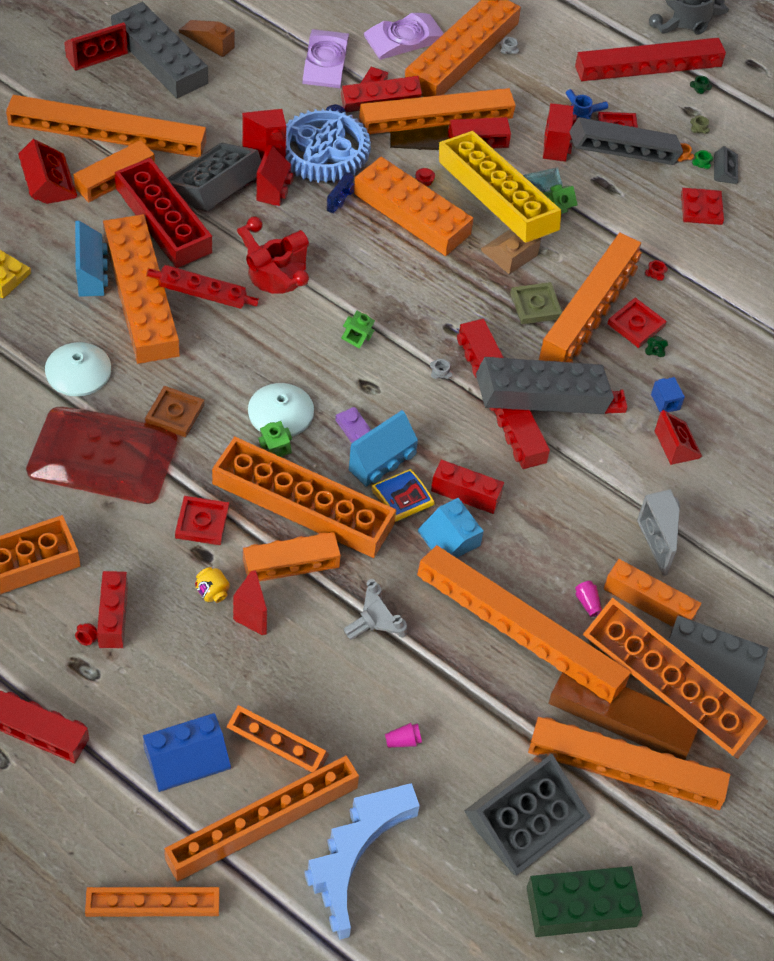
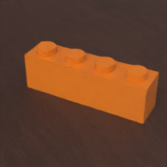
(100, 177)
(292, 556)
(650, 594)
(277, 740)

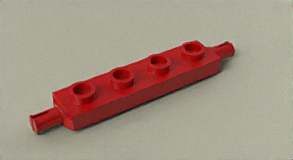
(202, 286)

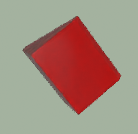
(676, 439)
(250, 606)

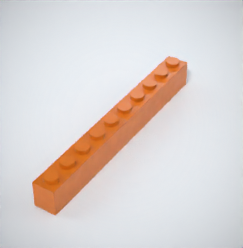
(106, 125)
(524, 624)

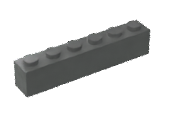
(625, 141)

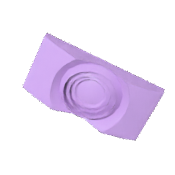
(404, 35)
(325, 58)

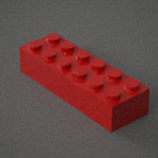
(165, 212)

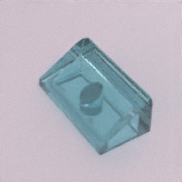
(544, 179)

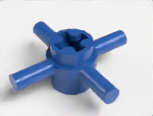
(583, 105)

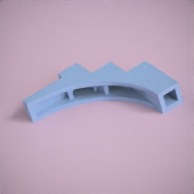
(370, 818)

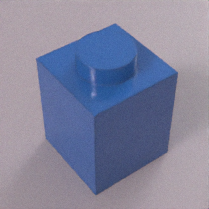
(667, 395)

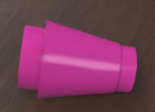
(589, 597)
(405, 736)

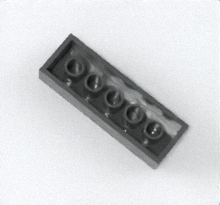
(161, 50)
(544, 385)

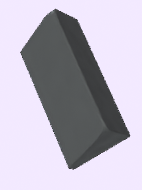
(726, 166)

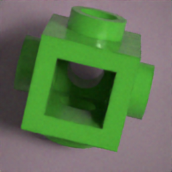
(563, 197)
(358, 329)
(275, 439)

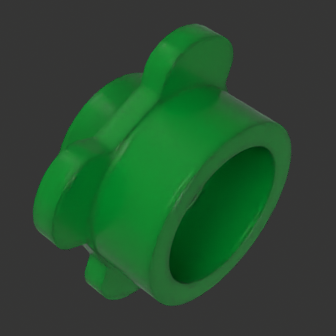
(702, 159)

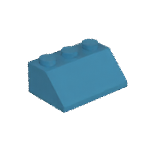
(90, 261)
(382, 449)

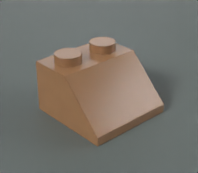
(511, 251)

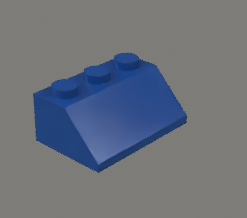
(186, 752)

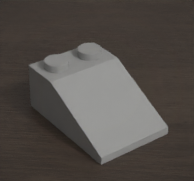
(660, 526)

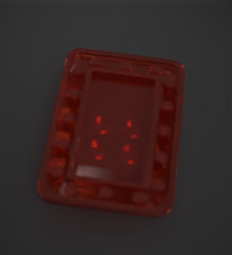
(102, 454)

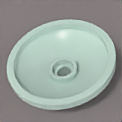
(78, 369)
(294, 412)

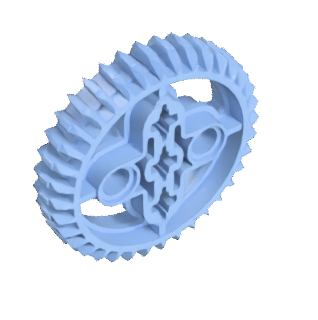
(326, 145)

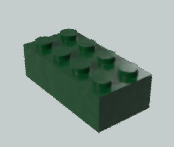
(584, 901)

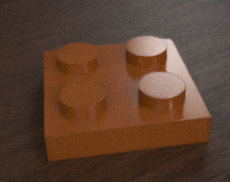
(175, 411)

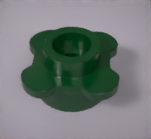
(701, 84)
(659, 342)

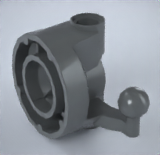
(689, 15)

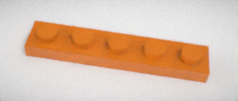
(151, 901)

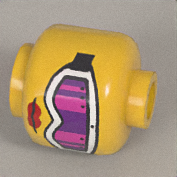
(212, 585)

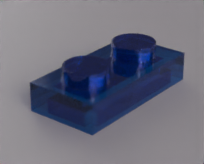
(340, 192)

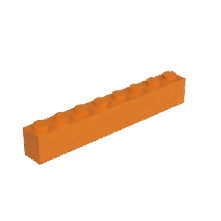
(435, 110)
(630, 763)
(261, 818)

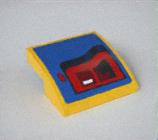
(403, 493)

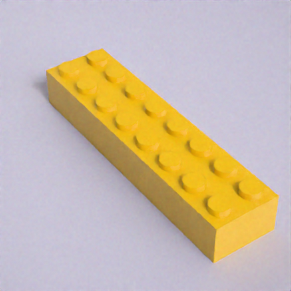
(500, 186)

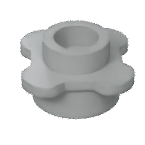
(509, 45)
(441, 369)

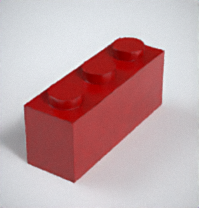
(492, 130)
(468, 486)
(112, 609)

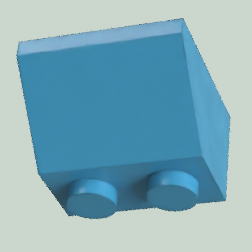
(452, 529)

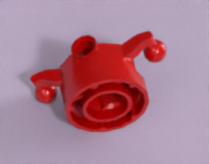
(279, 263)

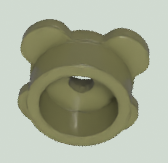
(700, 124)

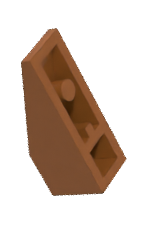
(211, 35)

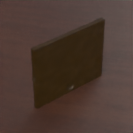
(420, 138)

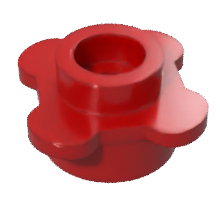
(656, 270)

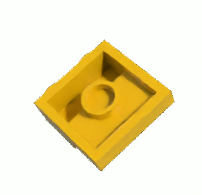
(11, 273)

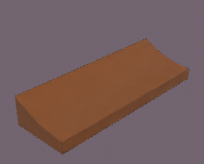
(629, 716)

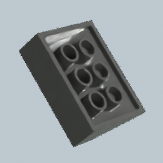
(216, 175)
(724, 656)
(528, 813)

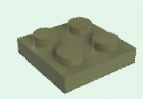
(536, 303)

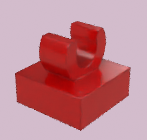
(618, 404)

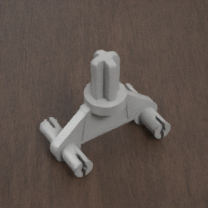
(376, 615)

